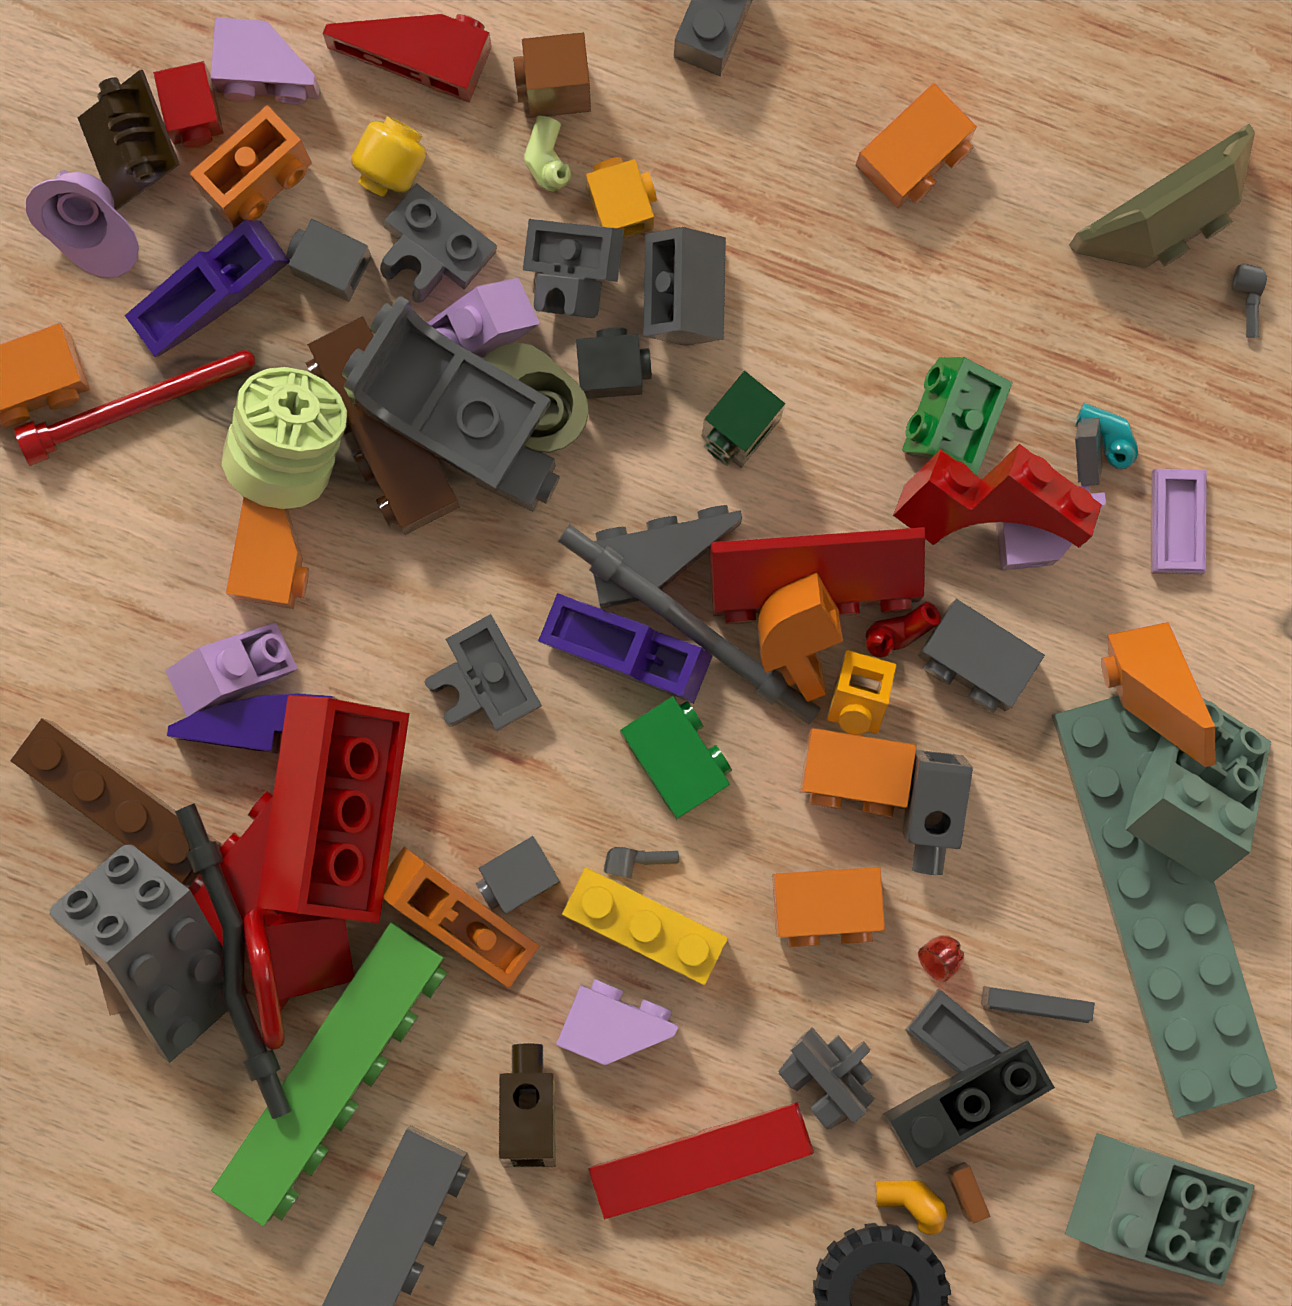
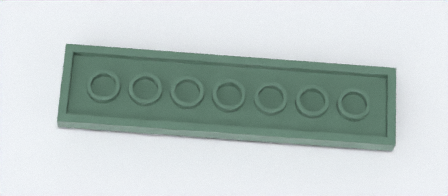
(1165, 923)

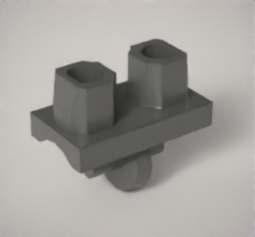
(838, 1073)

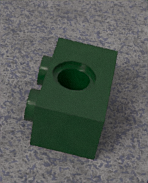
(741, 420)

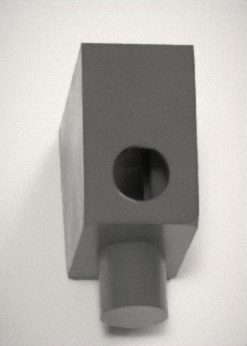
(942, 785)

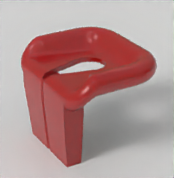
(293, 958)

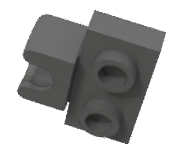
(433, 244)
(571, 263)
(485, 677)

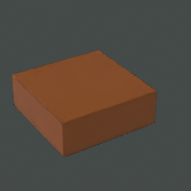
(968, 1193)

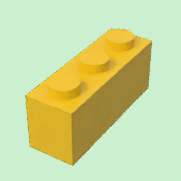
(645, 926)

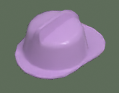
(82, 223)

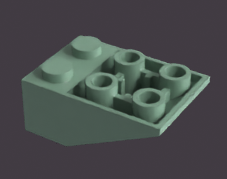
(1202, 812)
(1159, 1210)

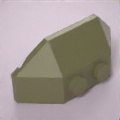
(1173, 209)

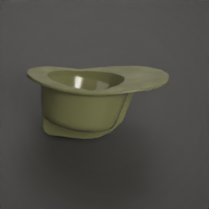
(568, 407)

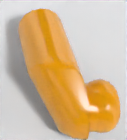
(917, 1198)

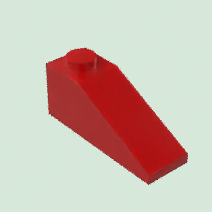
(424, 49)

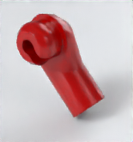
(901, 631)

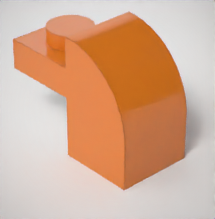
(796, 626)

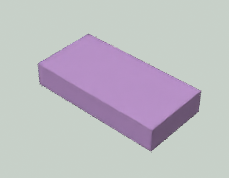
(1178, 521)

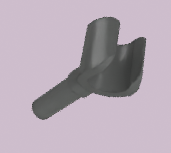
(1252, 281)
(621, 860)

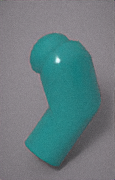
(1116, 436)

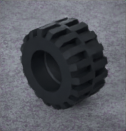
(874, 1246)

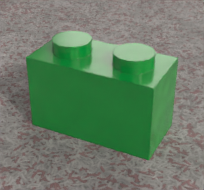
(676, 757)

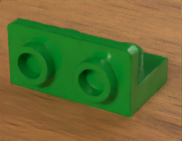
(957, 411)

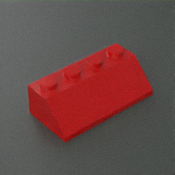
(854, 567)
(333, 809)

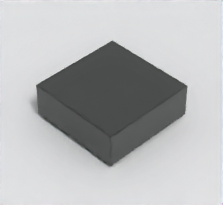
(1089, 451)

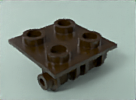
(128, 137)

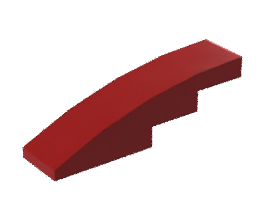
(701, 1160)

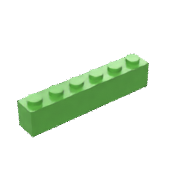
(330, 1073)

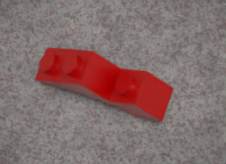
(1017, 490)

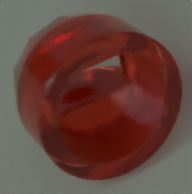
(941, 957)

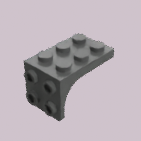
(442, 395)
(150, 945)

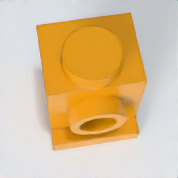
(856, 706)

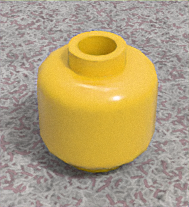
(388, 156)

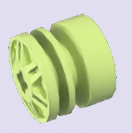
(283, 437)

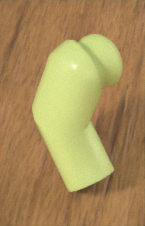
(541, 157)

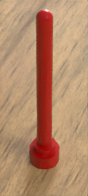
(41, 439)

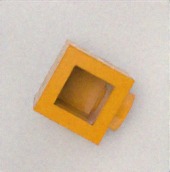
(622, 196)

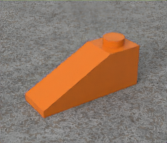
(266, 558)
(1160, 688)
(457, 918)

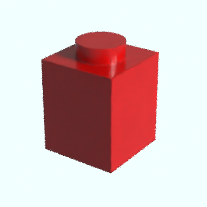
(188, 104)

